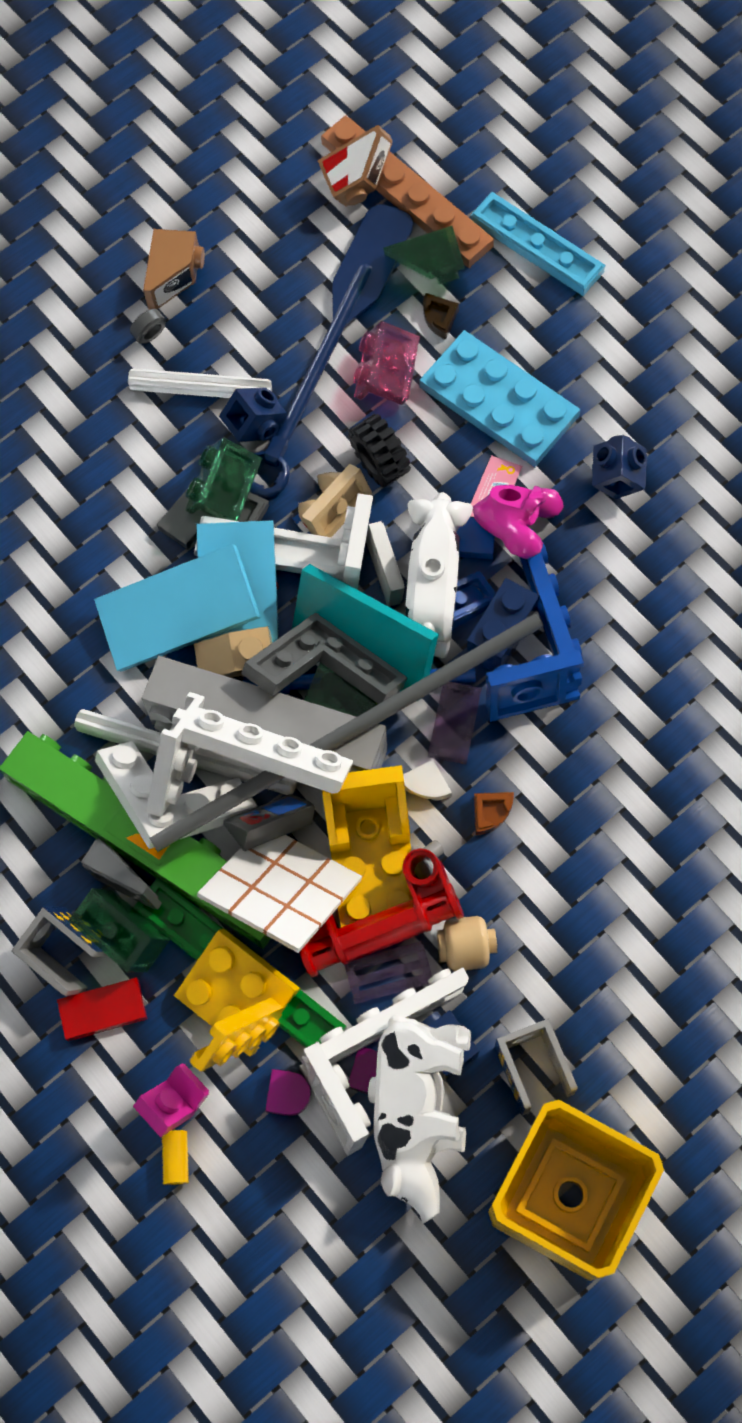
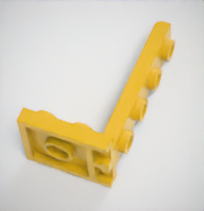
(235, 996)

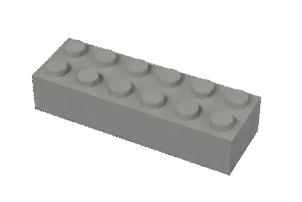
(250, 704)

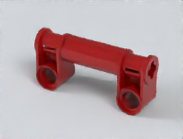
(432, 903)

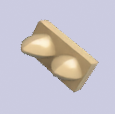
(328, 511)

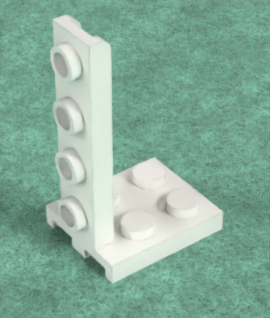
(334, 556)
(239, 741)
(330, 1082)

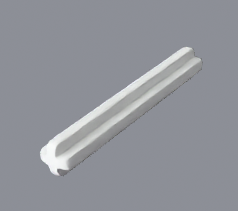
(191, 383)

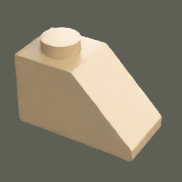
(230, 651)

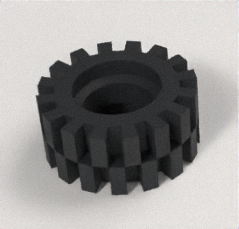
(379, 450)

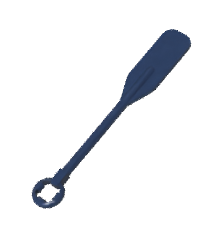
(354, 290)

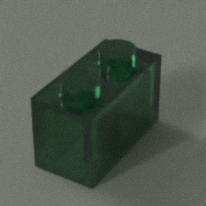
(119, 930)

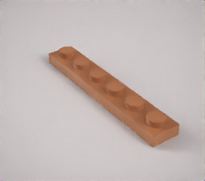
(417, 197)

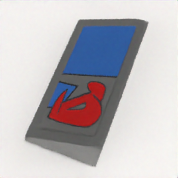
(270, 821)

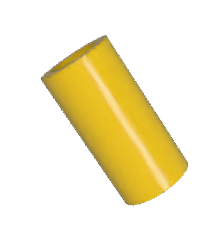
(175, 1158)

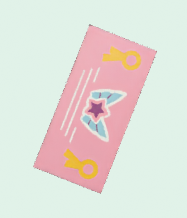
(496, 473)

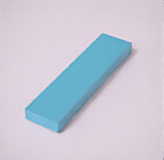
(538, 243)

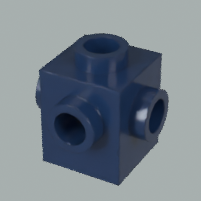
(252, 414)
(619, 467)

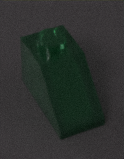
(429, 255)

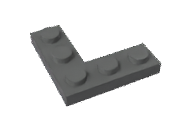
(322, 642)

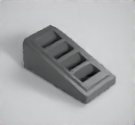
(115, 873)

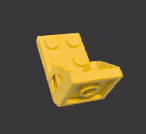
(370, 837)

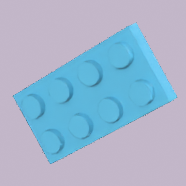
(499, 398)

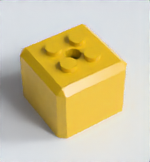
(614, 1181)

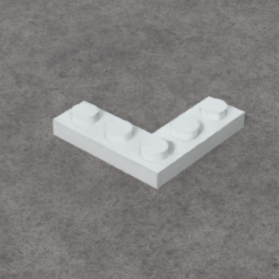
(131, 782)

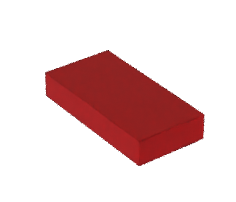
(102, 1009)

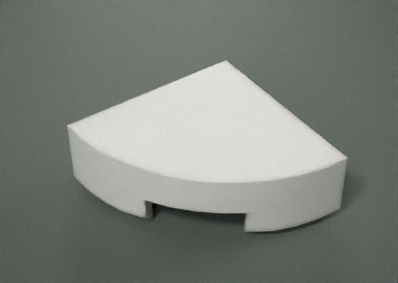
(427, 782)

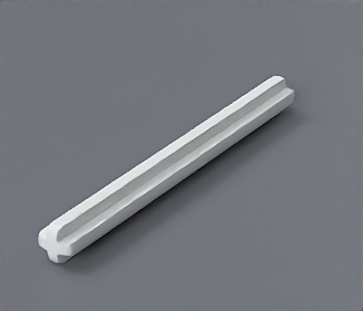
(148, 741)

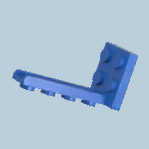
(547, 678)

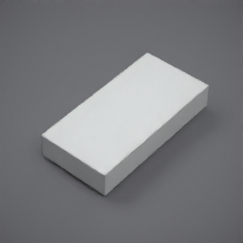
(385, 563)

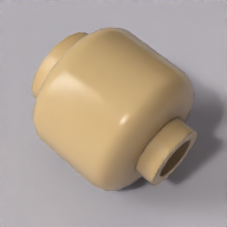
(466, 943)

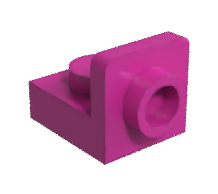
(172, 1100)

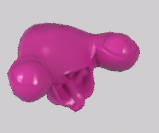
(511, 511)

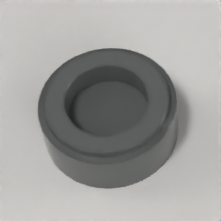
(147, 326)

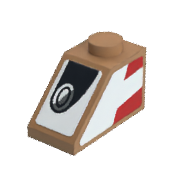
(356, 166)
(171, 265)

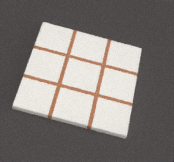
(281, 889)

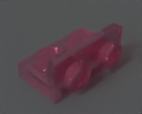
(386, 363)

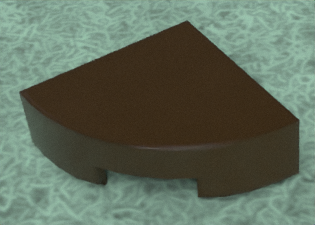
(439, 314)

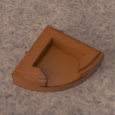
(491, 810)

